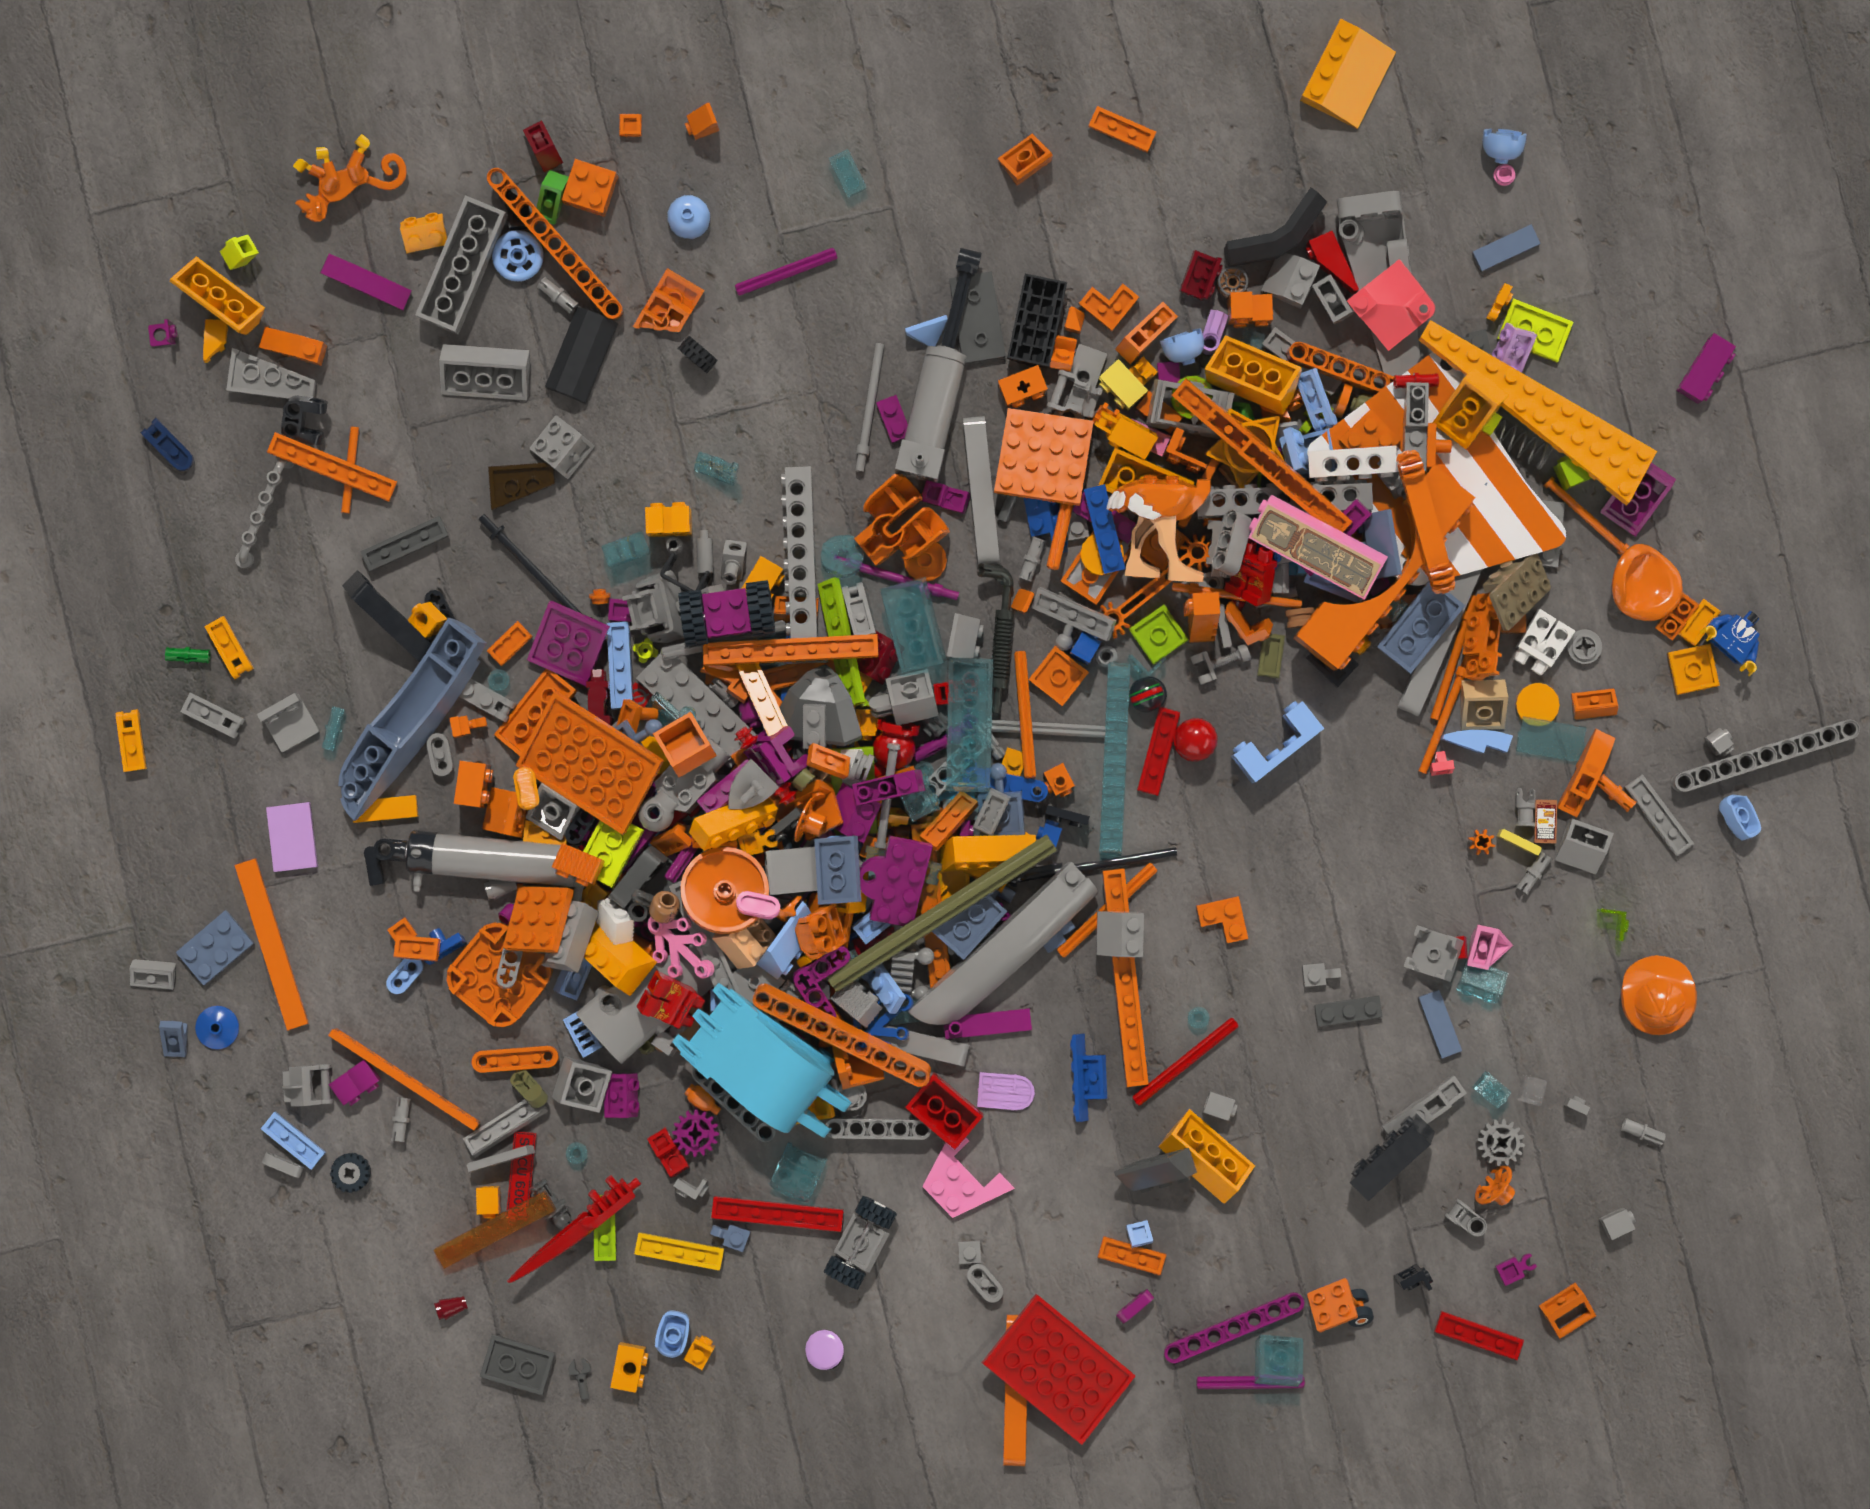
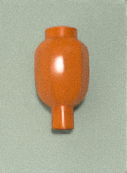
(701, 1099)

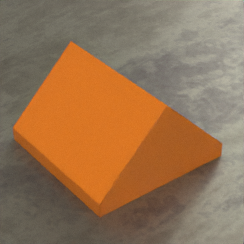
(1025, 159)

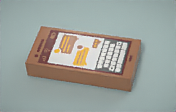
(1545, 821)

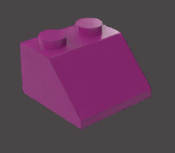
(856, 819)

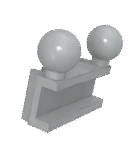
(903, 970)

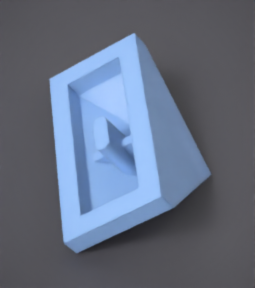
(928, 331)

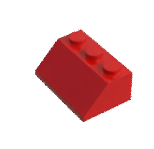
(944, 1111)

